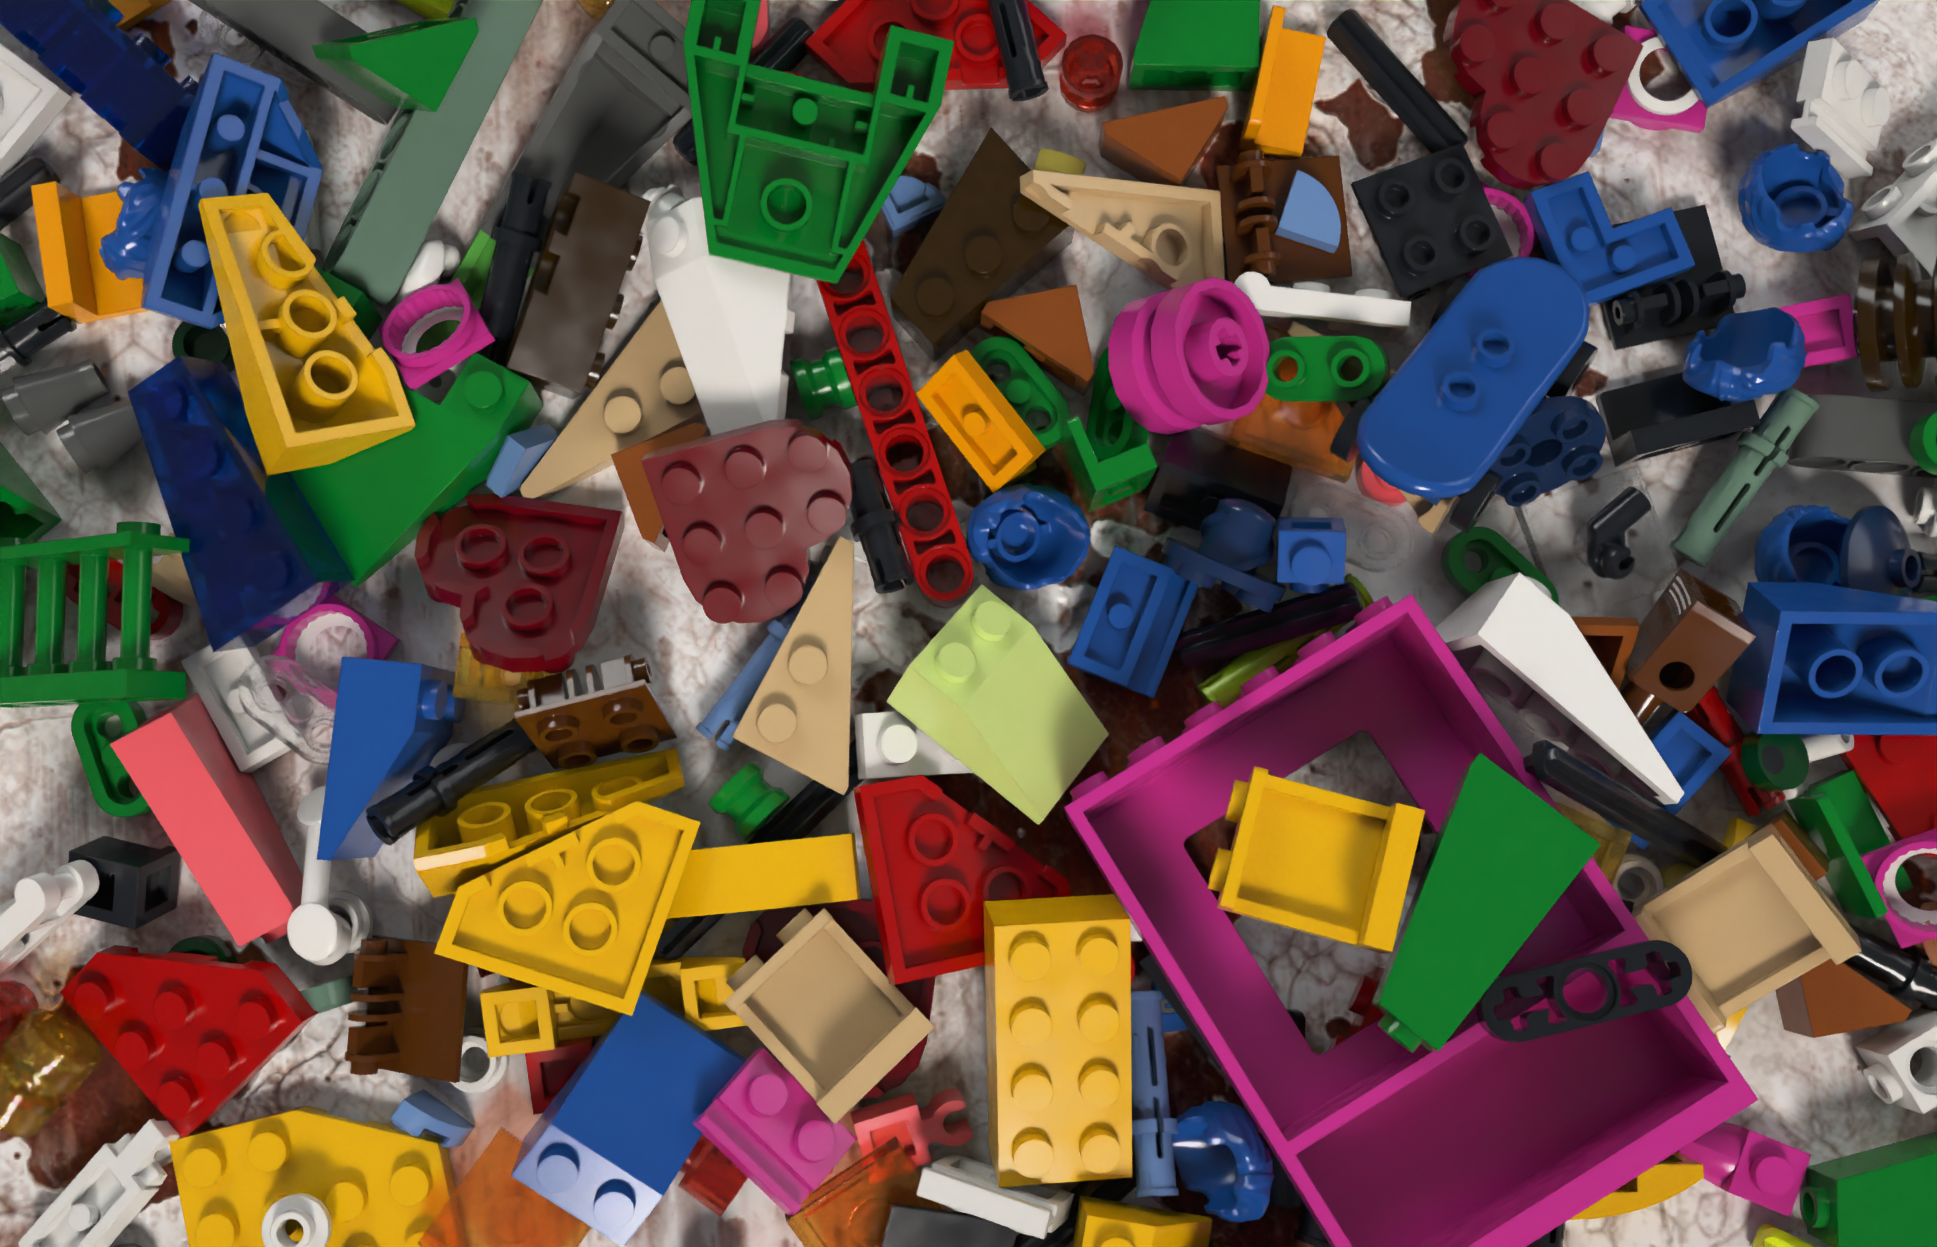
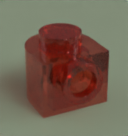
(711, 1177)

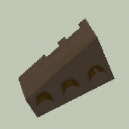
(976, 251)
(576, 286)

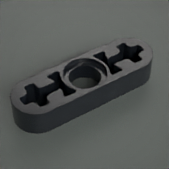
(1628, 959)

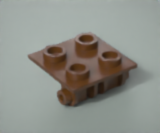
(1250, 212)
(594, 724)
(411, 1010)

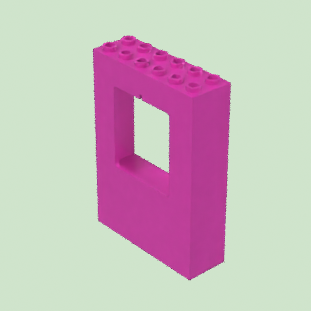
(1381, 1140)

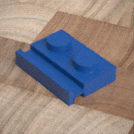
(1133, 623)

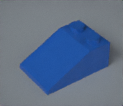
(1741, 42)
(1836, 662)
(384, 731)
(626, 1119)

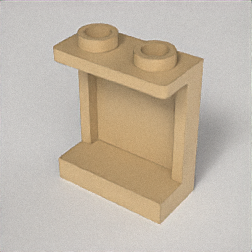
(1747, 924)
(826, 1012)

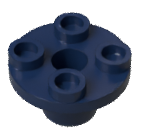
(1551, 448)
(1232, 549)

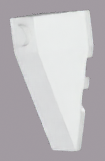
(724, 319)
(1542, 668)

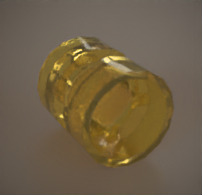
(40, 1063)

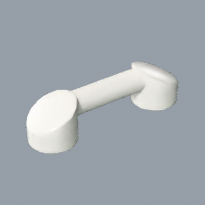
(312, 928)

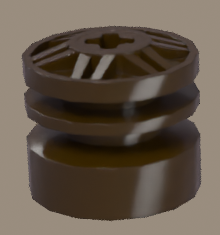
(1894, 321)

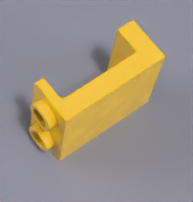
(1317, 860)

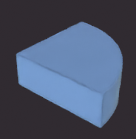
(911, 204)
(1310, 214)
(519, 457)
(428, 1112)

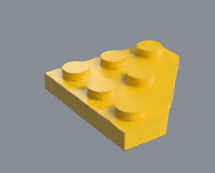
(578, 909)

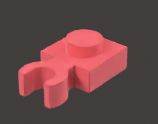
(912, 1125)

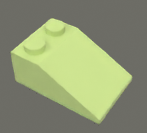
(1001, 704)

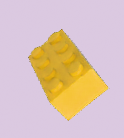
(1058, 1039)

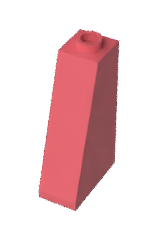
(214, 819)

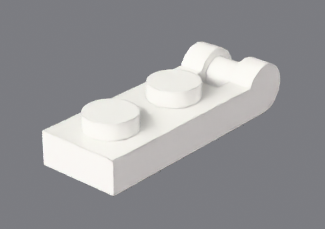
(1365, 314)
(42, 906)

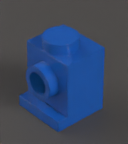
(1310, 553)

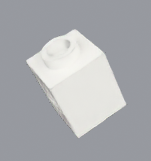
(1889, 1060)

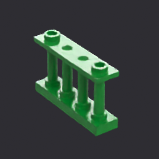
(90, 677)

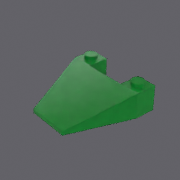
(794, 161)
(387, 492)

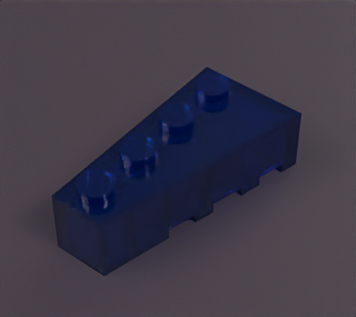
(113, 73)
(252, 536)

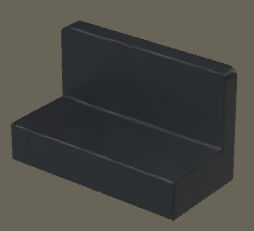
(1668, 418)
(1204, 470)

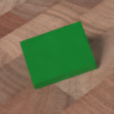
(404, 63)

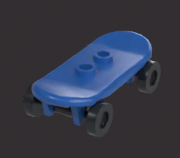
(1473, 384)

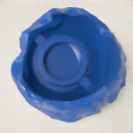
(1794, 200)
(127, 246)
(1746, 356)
(1028, 536)
(1801, 546)
(1225, 1160)

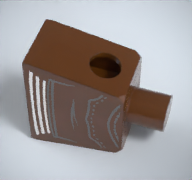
(1684, 647)

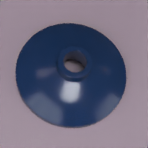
(1878, 554)

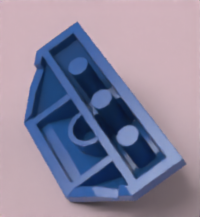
(232, 143)

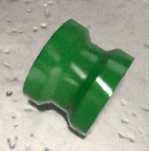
(823, 383)
(748, 800)

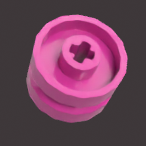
(1189, 357)

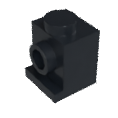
(134, 881)

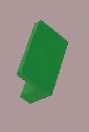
(1105, 480)
(1844, 827)

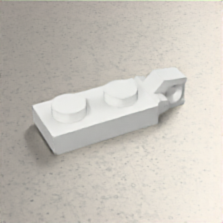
(107, 1191)

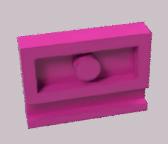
(774, 1131)

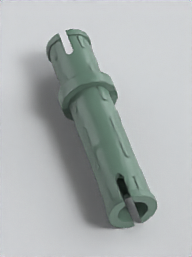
(1744, 475)

